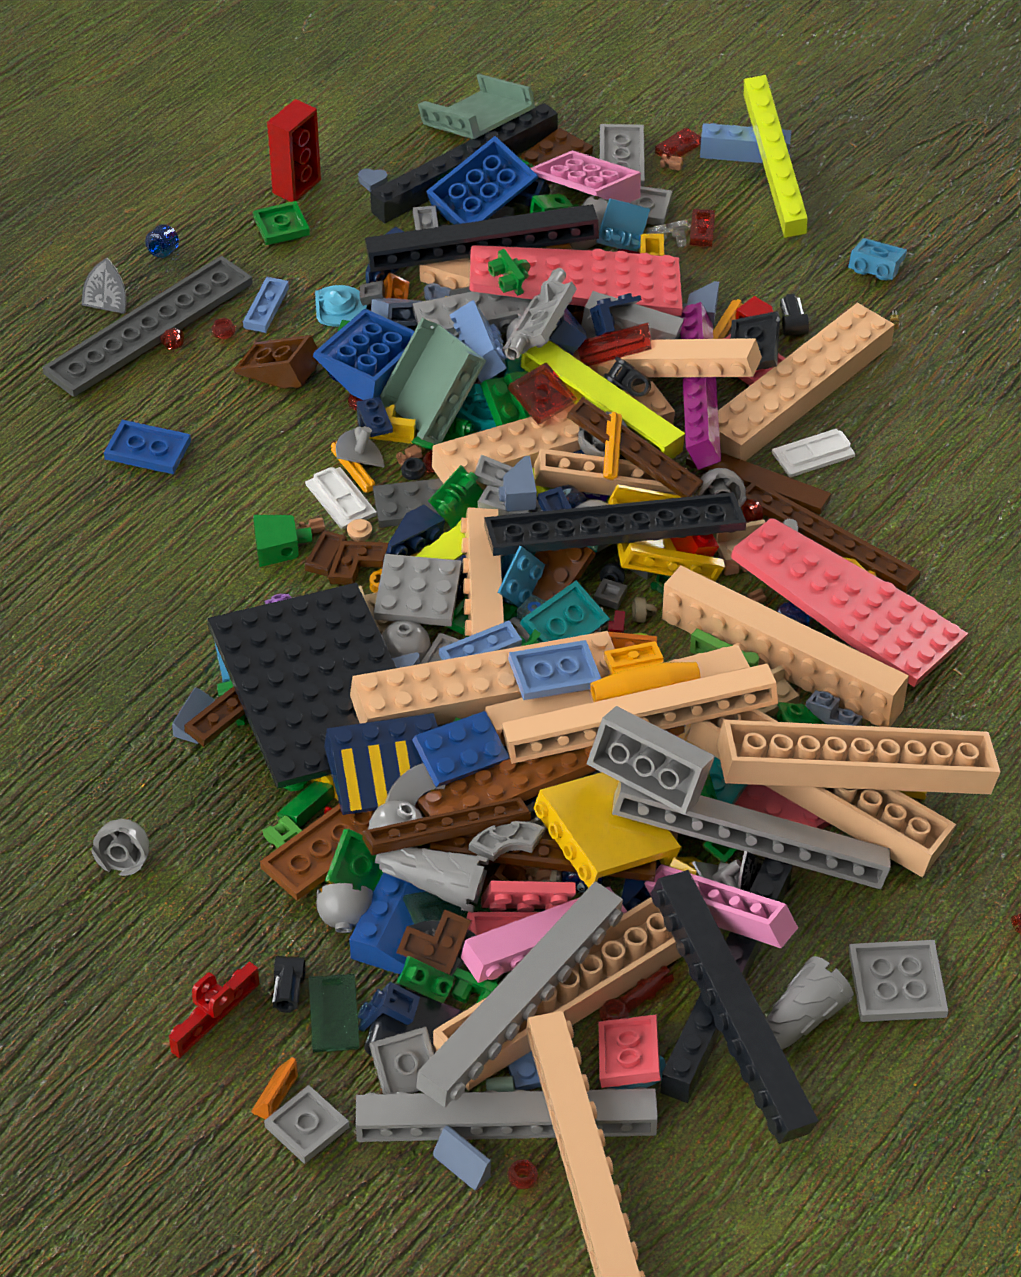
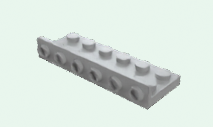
(496, 308)

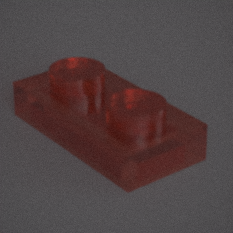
(678, 144)
(702, 227)

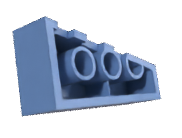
(480, 337)

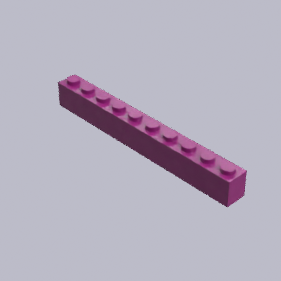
(700, 396)

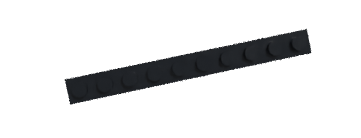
(410, 188)
(456, 240)
(734, 1007)
(700, 1031)

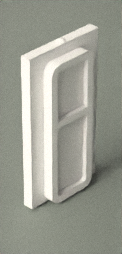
(813, 452)
(340, 496)

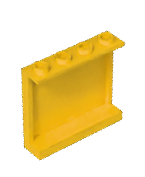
(659, 555)
(593, 837)

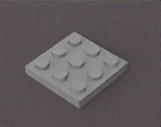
(418, 589)
(897, 980)

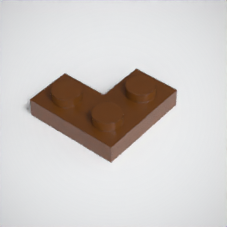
(353, 556)
(437, 950)

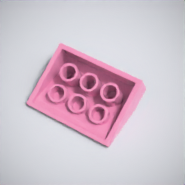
(592, 176)

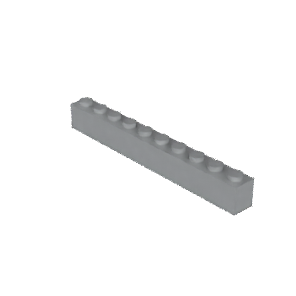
(762, 835)
(519, 995)
(496, 1115)

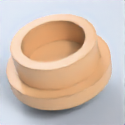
(359, 530)

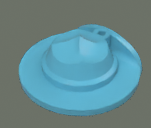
(337, 304)

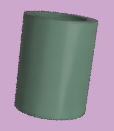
(501, 1084)

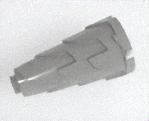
(449, 875)
(808, 1001)

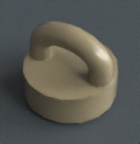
(641, 610)

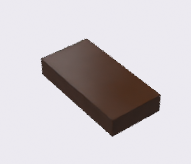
(324, 553)

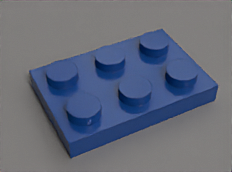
(147, 446)
(460, 748)

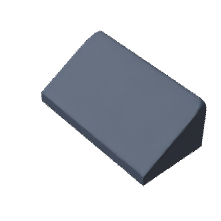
(193, 706)
(462, 1158)

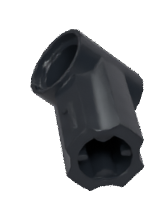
(793, 318)
(288, 976)

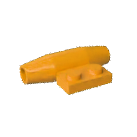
(639, 670)

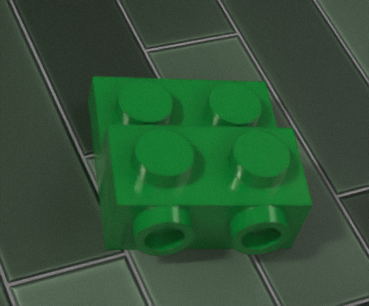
(501, 401)

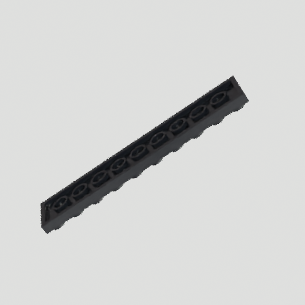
(614, 524)

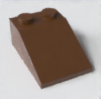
(280, 361)

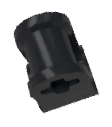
(626, 377)

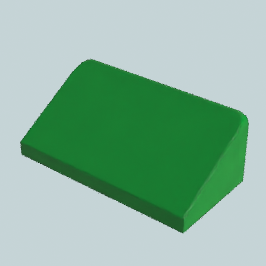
(308, 803)

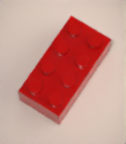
(294, 150)

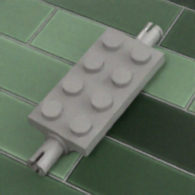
(541, 315)

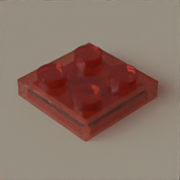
(542, 393)

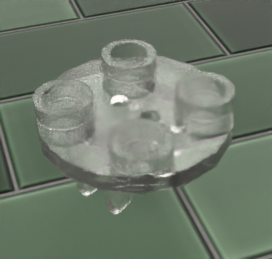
(677, 229)

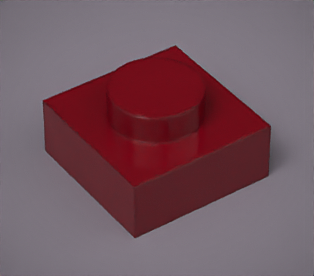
(618, 624)

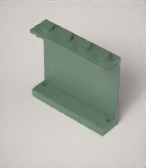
(482, 112)
(432, 380)

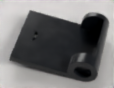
(428, 1014)

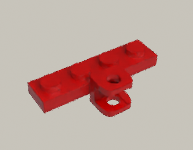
(212, 1006)

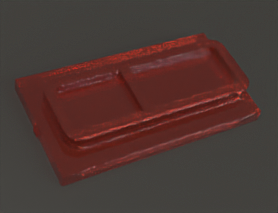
(613, 344)

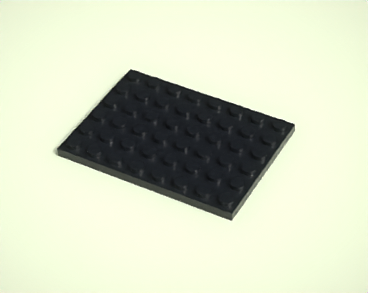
(296, 672)

